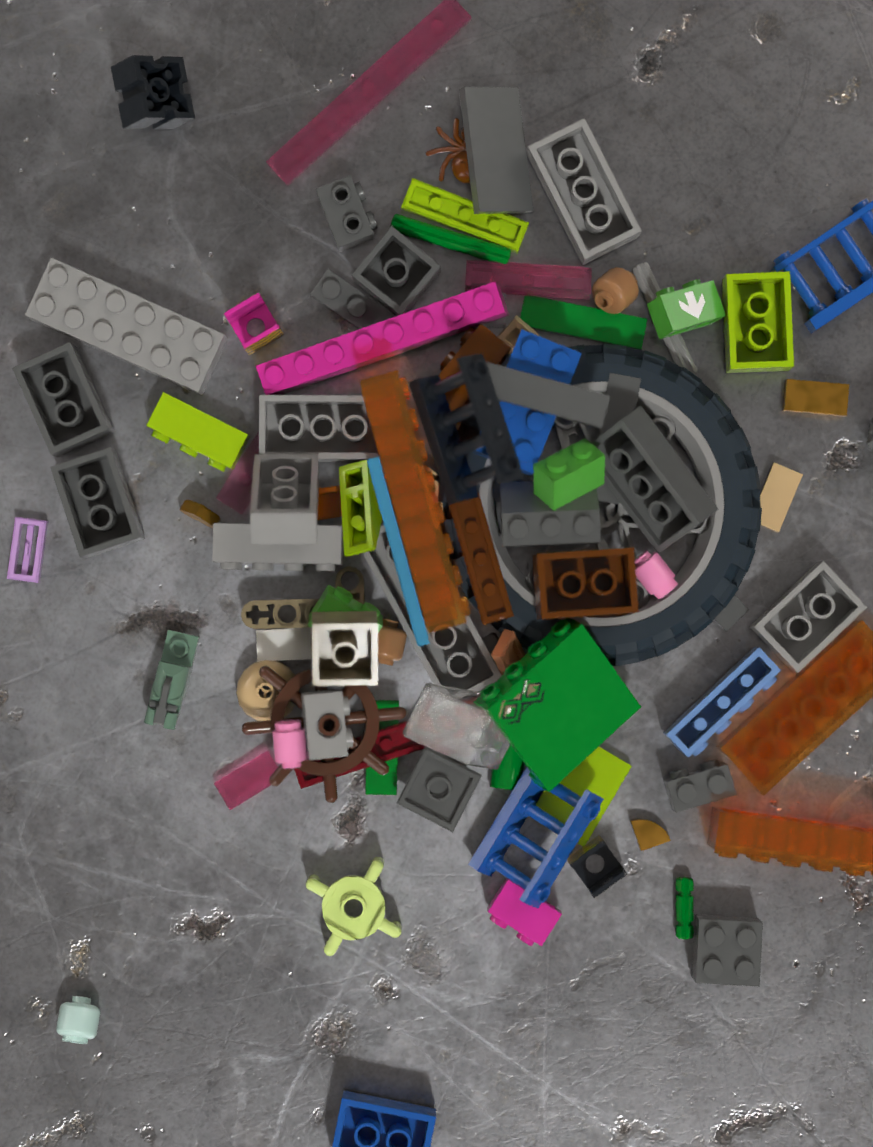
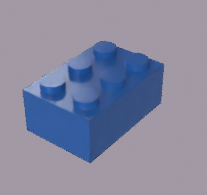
(382, 1123)

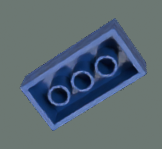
(526, 426)

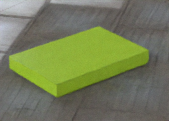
(598, 773)

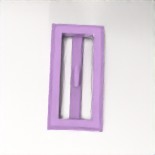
(38, 561)

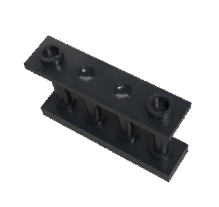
(443, 437)

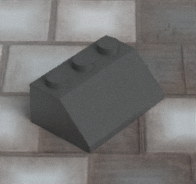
(533, 523)

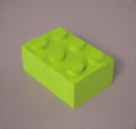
(758, 322)

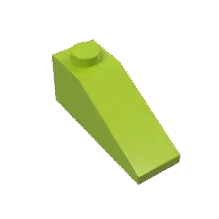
(359, 509)

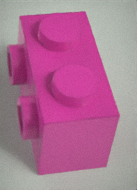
(530, 922)

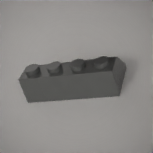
(652, 480)

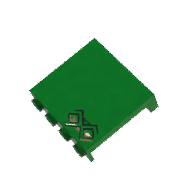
(558, 703)

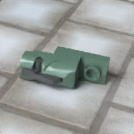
(171, 679)

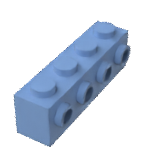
(721, 701)

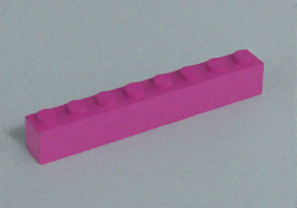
(383, 340)

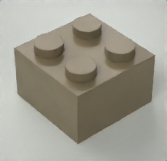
(344, 648)

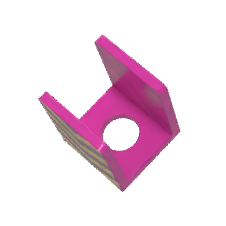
(246, 311)

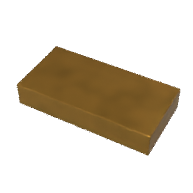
(816, 397)

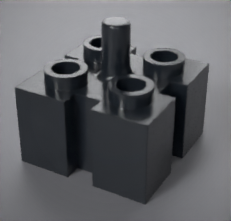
(152, 92)

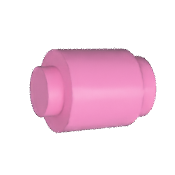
(654, 574)
(289, 743)

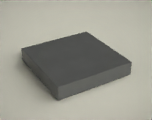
(439, 789)

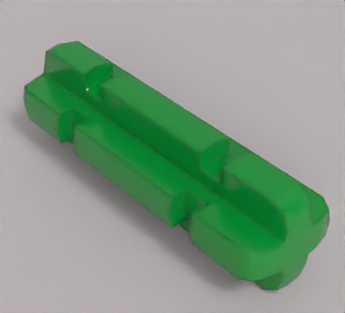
(684, 908)

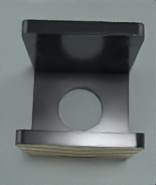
(603, 879)

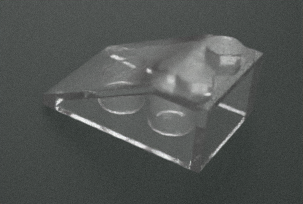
(456, 727)

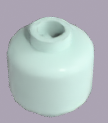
(78, 1020)

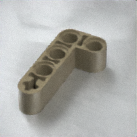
(302, 606)

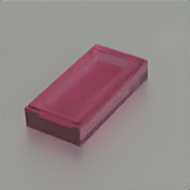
(246, 780)

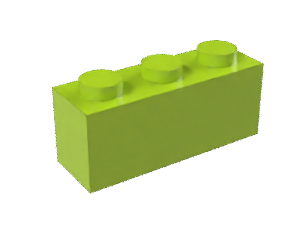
(197, 432)

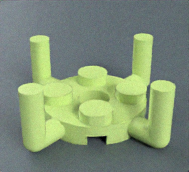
(356, 888)

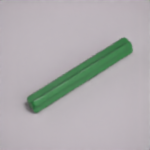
(450, 239)

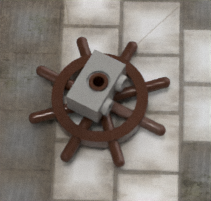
(325, 724)

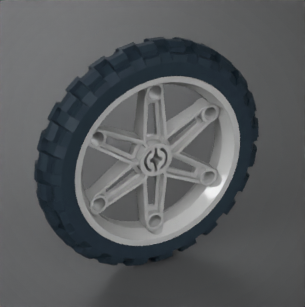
(723, 540)

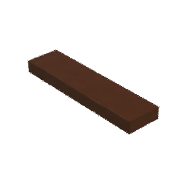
(481, 560)

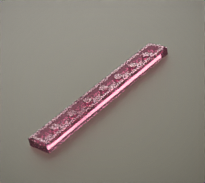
(368, 90)

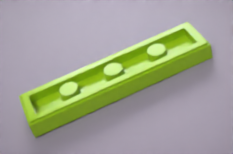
(459, 214)

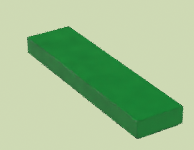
(583, 322)

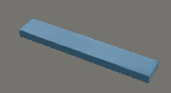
(398, 551)

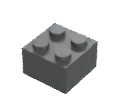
(396, 272)
(727, 950)

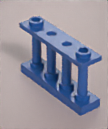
(845, 296)
(507, 828)

